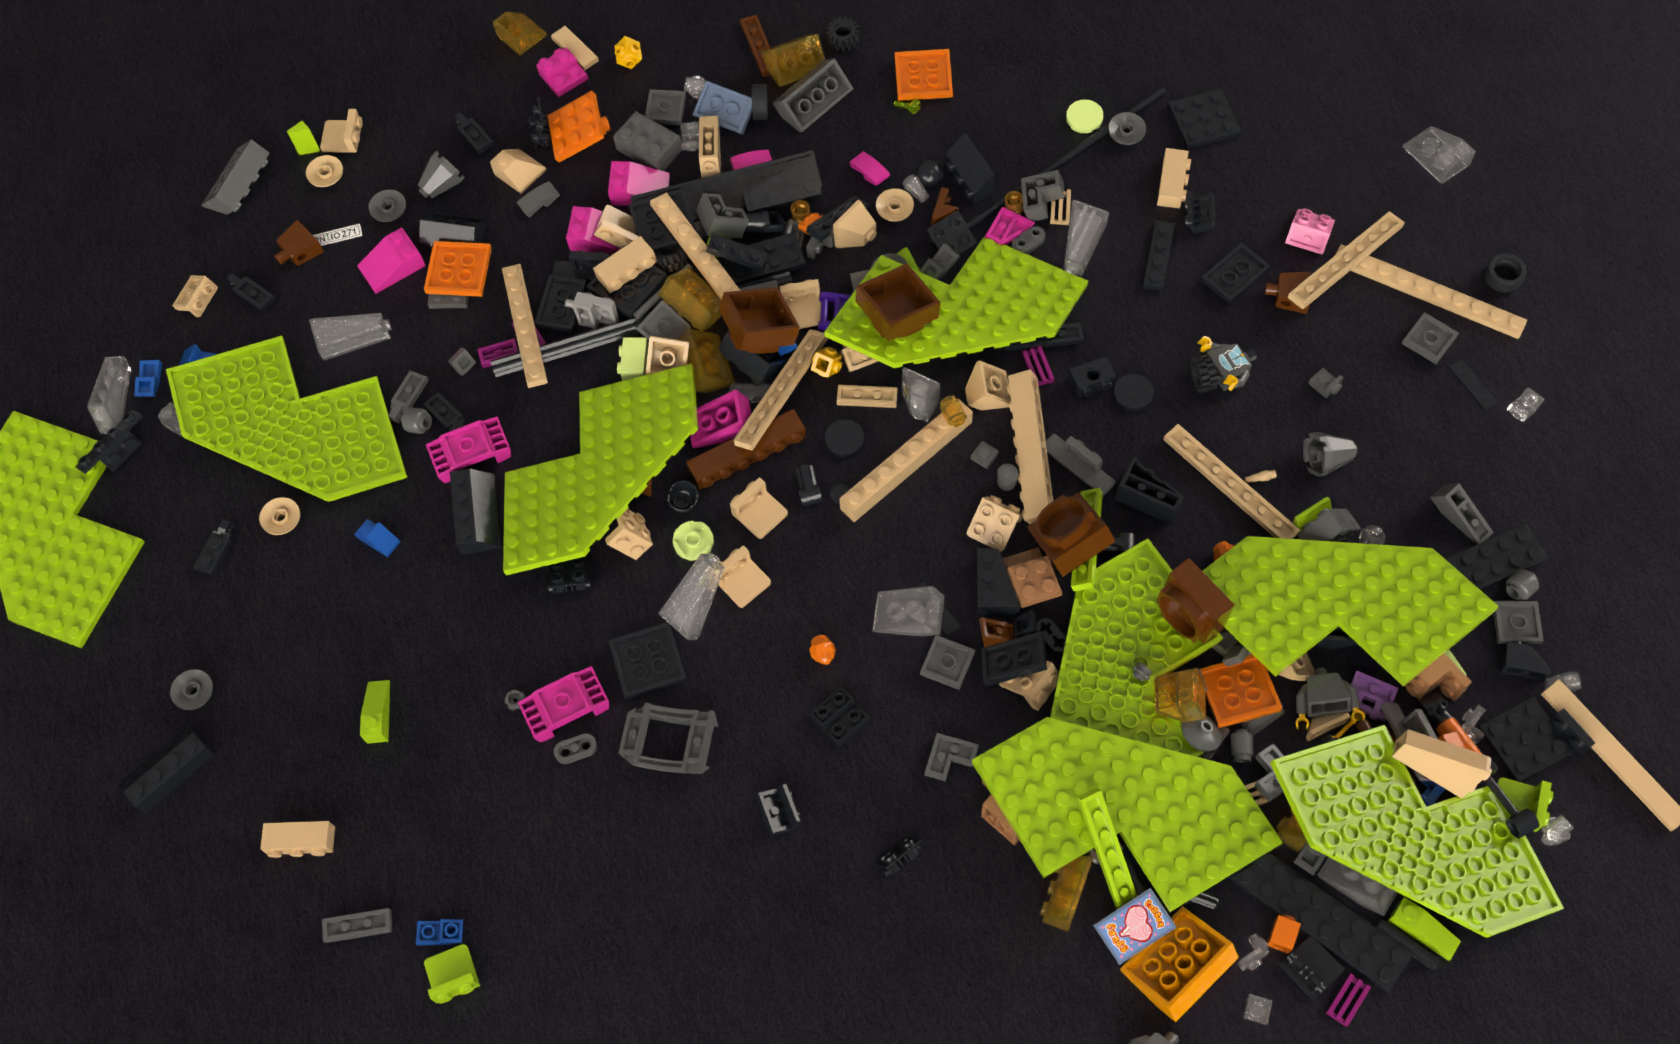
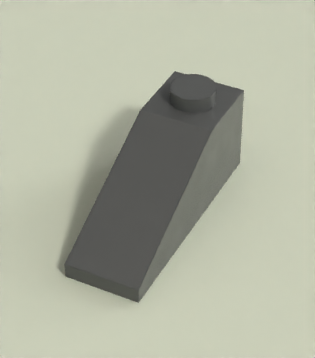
(1461, 511)

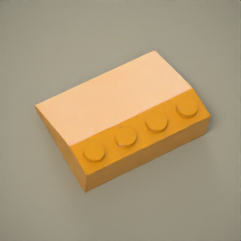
(1180, 964)

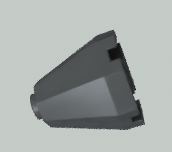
(438, 176)
(1327, 452)

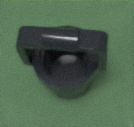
(760, 223)

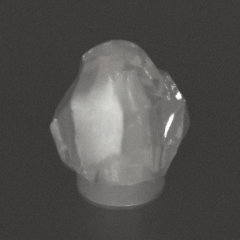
(694, 85)
(1372, 535)
(1556, 831)

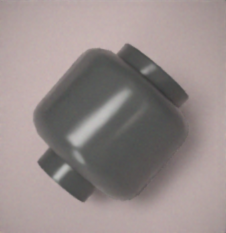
(416, 420)
(1522, 585)

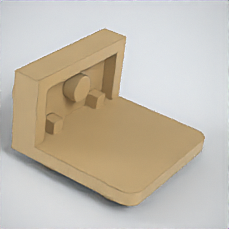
(342, 134)
(616, 227)
(803, 302)
(757, 509)
(994, 522)
(631, 535)
(742, 577)
(1035, 686)

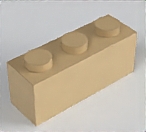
(1173, 178)
(625, 264)
(297, 838)

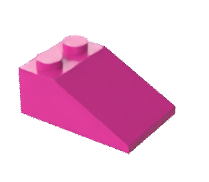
(633, 179)
(582, 230)
(391, 261)
(721, 419)

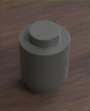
(1007, 477)
(1241, 746)

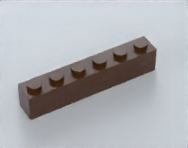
(728, 458)

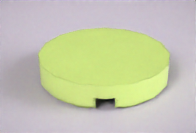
(1084, 116)
(692, 540)

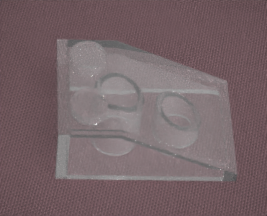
(1440, 153)
(909, 611)
(1357, 886)

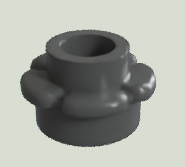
(1141, 672)
(509, 700)

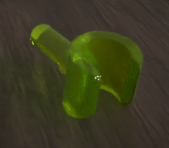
(912, 107)

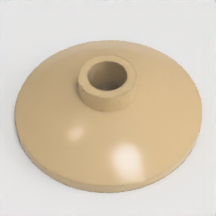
(324, 171)
(894, 199)
(274, 511)

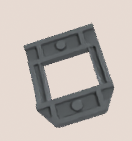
(697, 744)

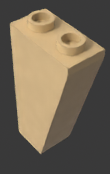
(709, 146)
(1442, 762)

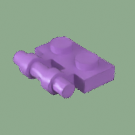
(1375, 692)

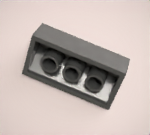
(813, 95)
(236, 178)

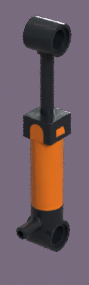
(1437, 713)

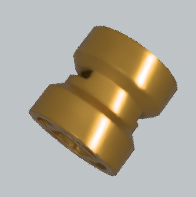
(1014, 202)
(800, 210)

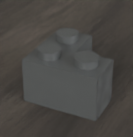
(1038, 191)
(720, 219)
(1331, 526)

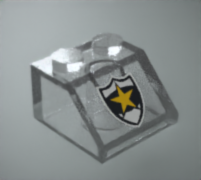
(920, 394)

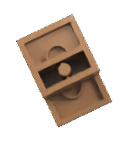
(1032, 577)
(1442, 674)
(994, 816)

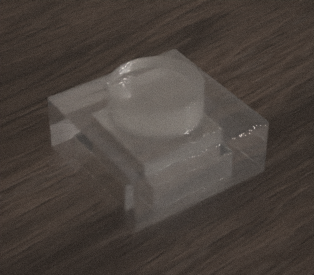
(1257, 1009)

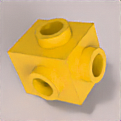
(628, 52)
(826, 362)

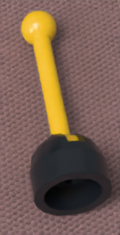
(1329, 738)

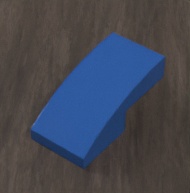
(149, 378)

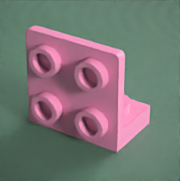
(1310, 231)

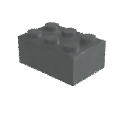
(647, 142)

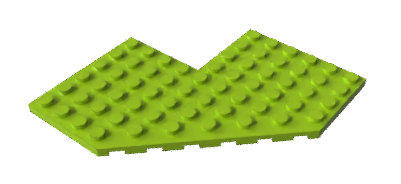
(990, 303)
(252, 412)
(624, 441)
(53, 563)
(1389, 599)
(1108, 635)
(1175, 811)
(1446, 856)

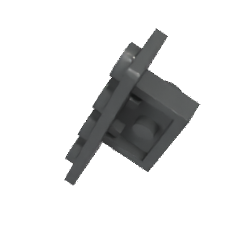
(1080, 462)
(1415, 721)

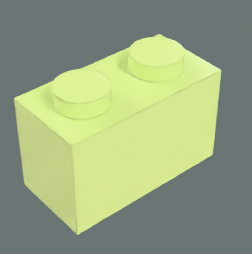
(633, 358)

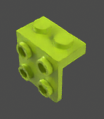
(1529, 797)
(451, 974)

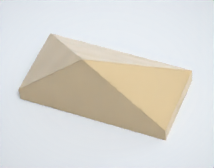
(1322, 724)

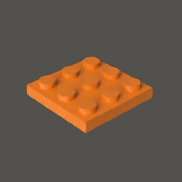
(923, 74)
(575, 126)
(457, 268)
(1240, 691)

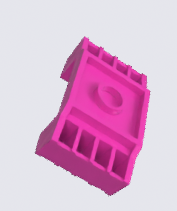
(468, 446)
(563, 702)

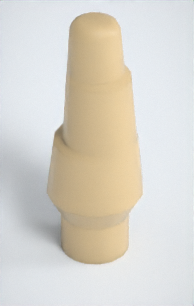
(1262, 476)

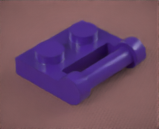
(839, 301)

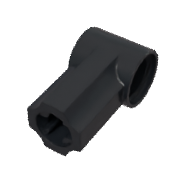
(808, 488)
(1122, 543)

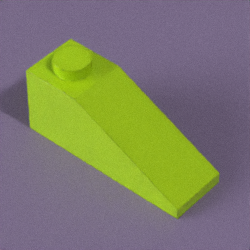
(375, 712)
(1423, 928)

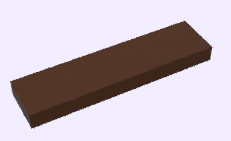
(756, 40)

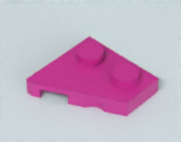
(1008, 226)

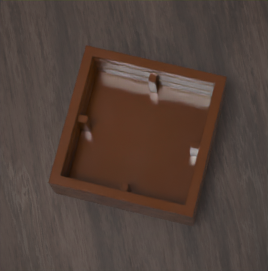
(897, 302)
(758, 320)
(1070, 532)
(1194, 603)

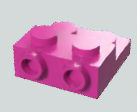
(561, 71)

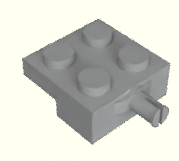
(593, 310)

